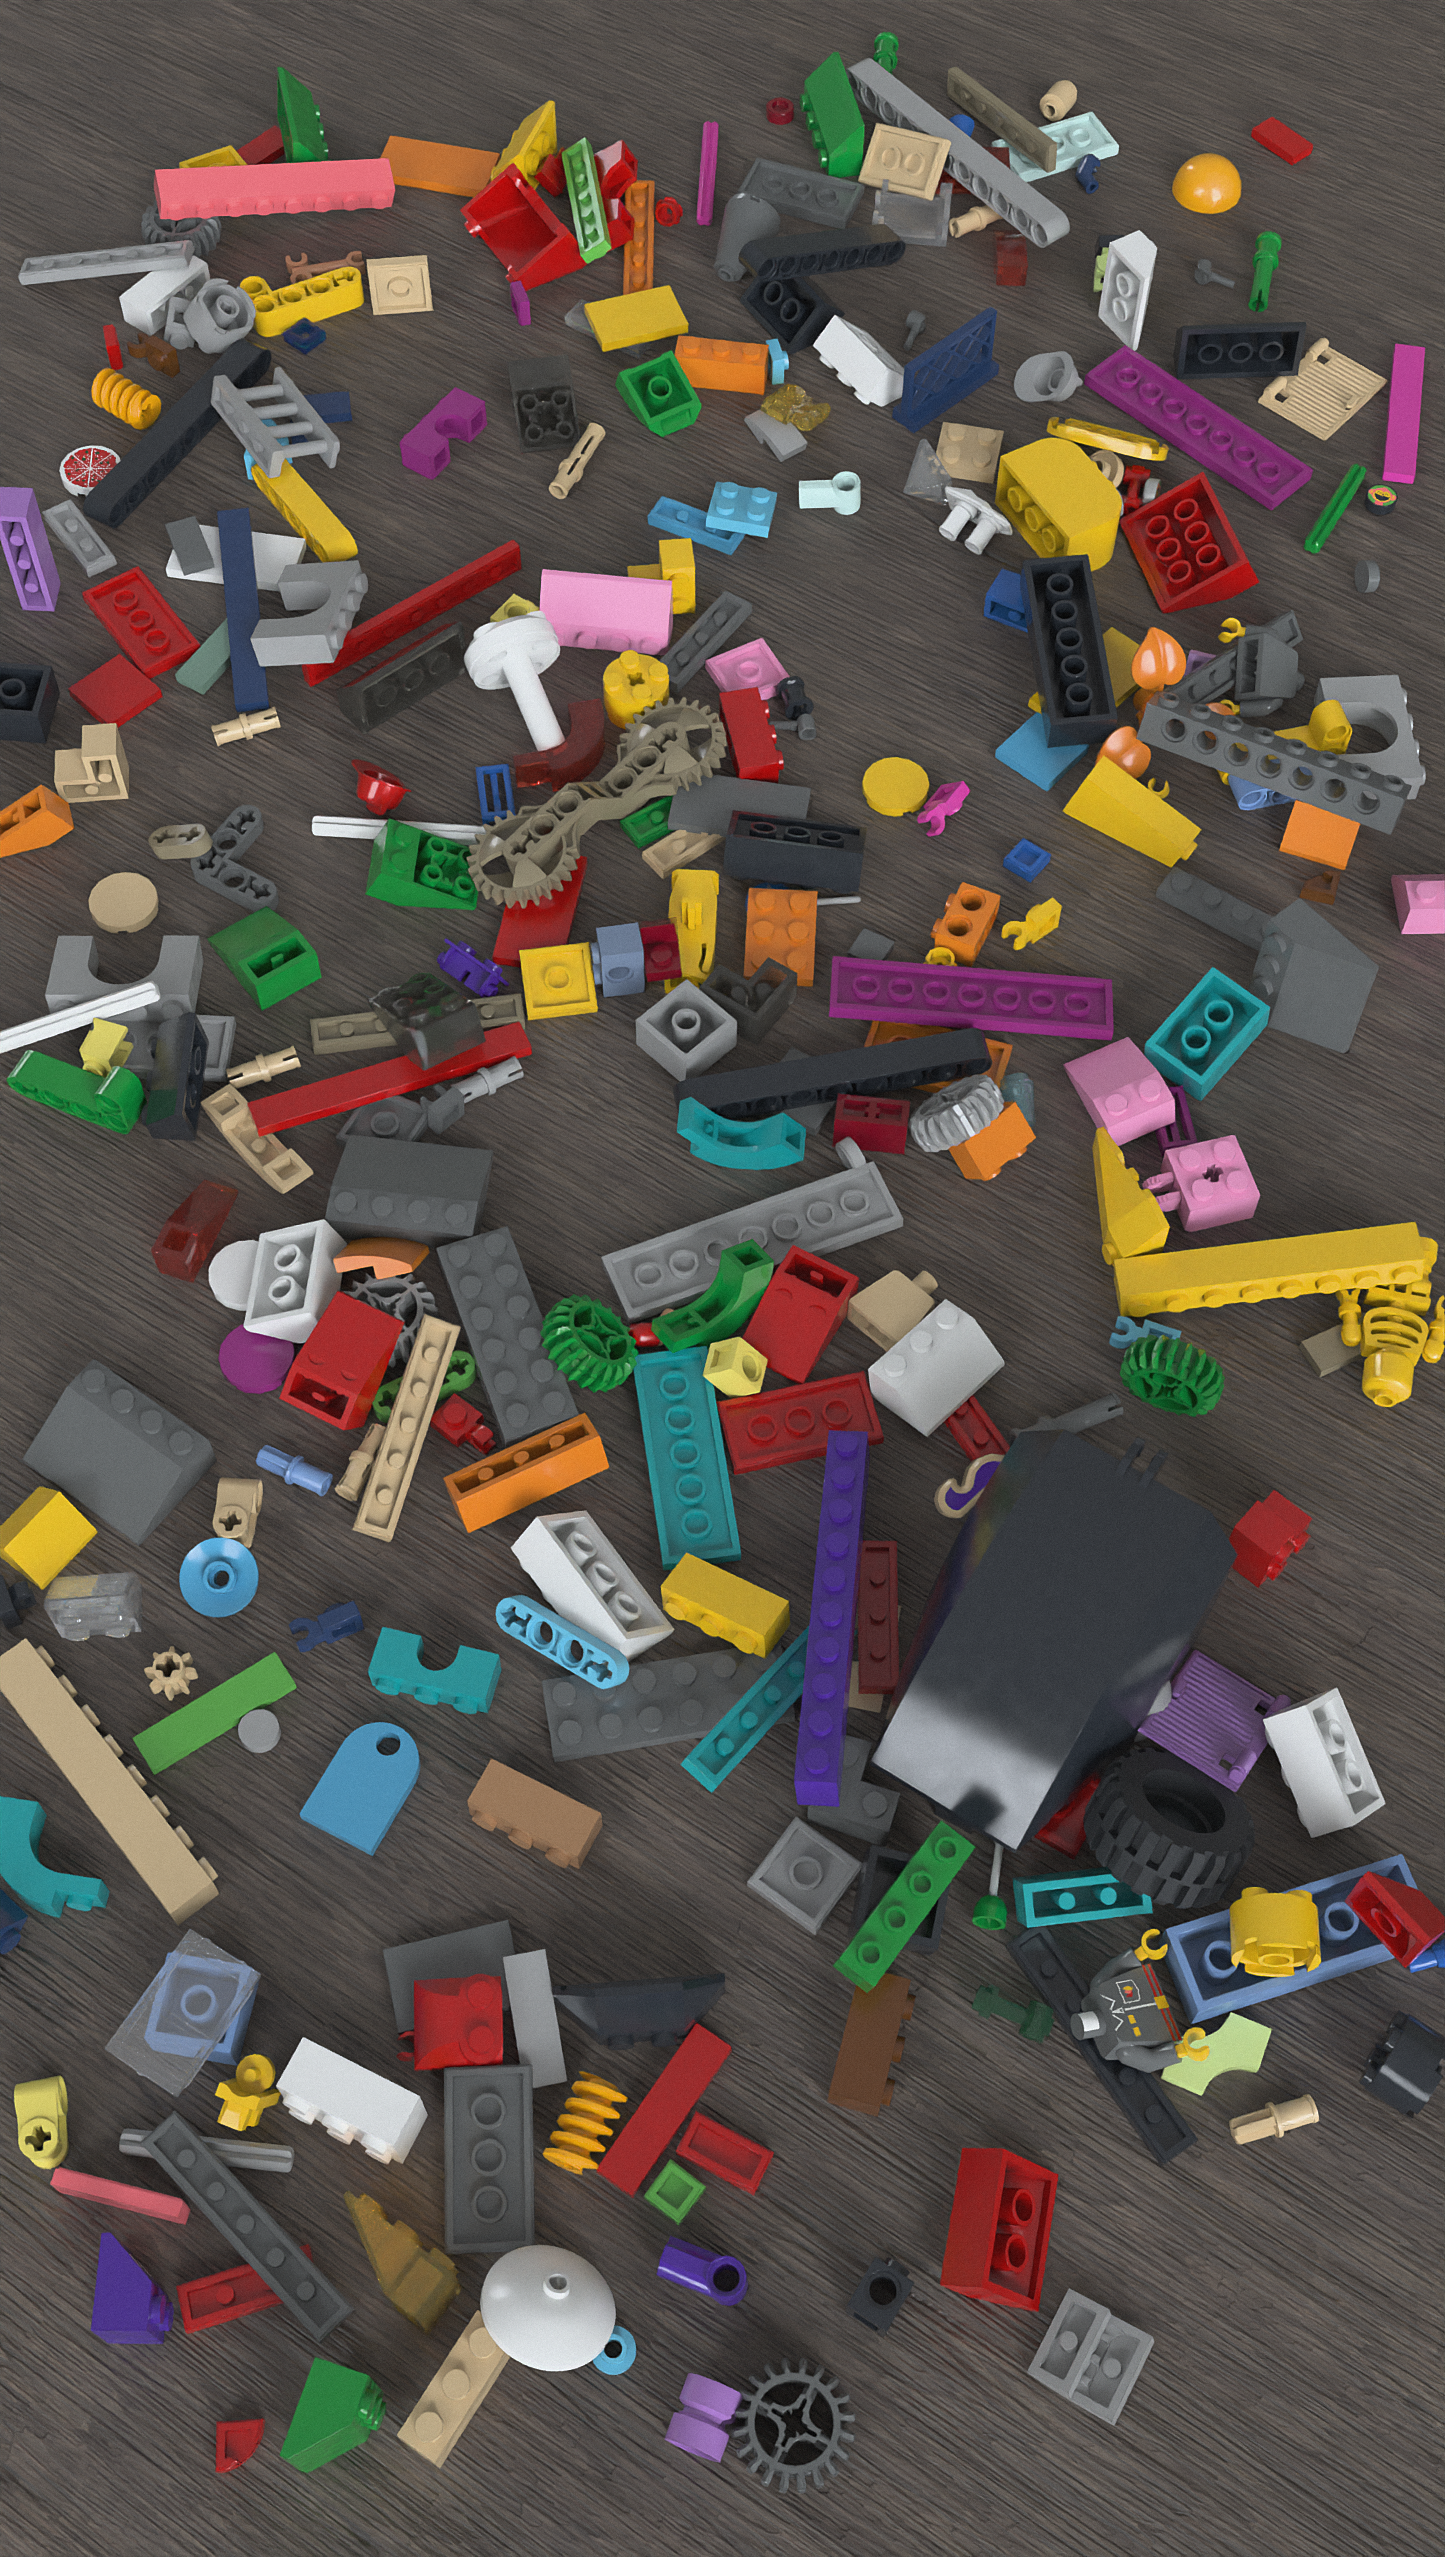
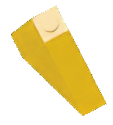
(1128, 1216)

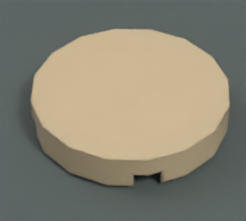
(123, 902)

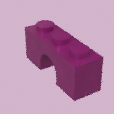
(427, 444)

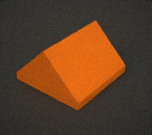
(1319, 835)

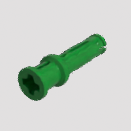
(885, 46)
(1264, 263)

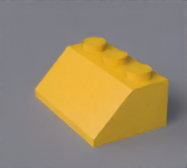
(530, 144)

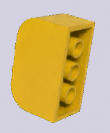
(1059, 500)

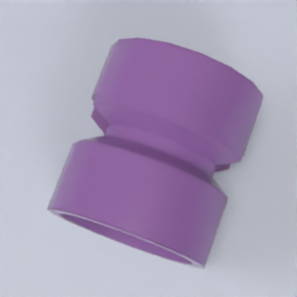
(704, 2417)

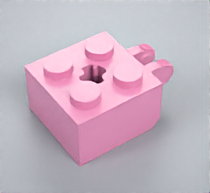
(1206, 1184)

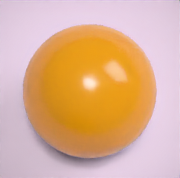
(1207, 184)

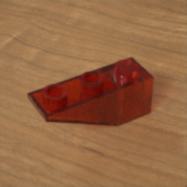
(192, 1230)

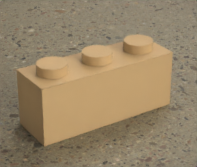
(454, 2393)

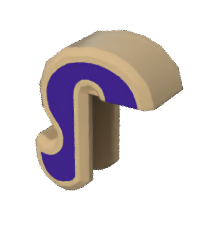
(956, 1500)

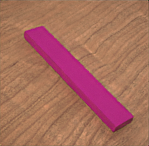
(1403, 414)

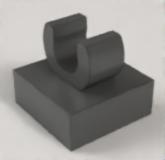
(444, 1110)

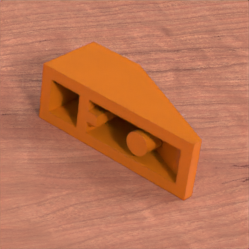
(34, 821)

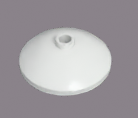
(544, 2324)

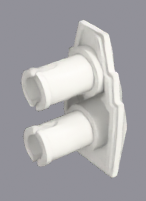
(966, 507)

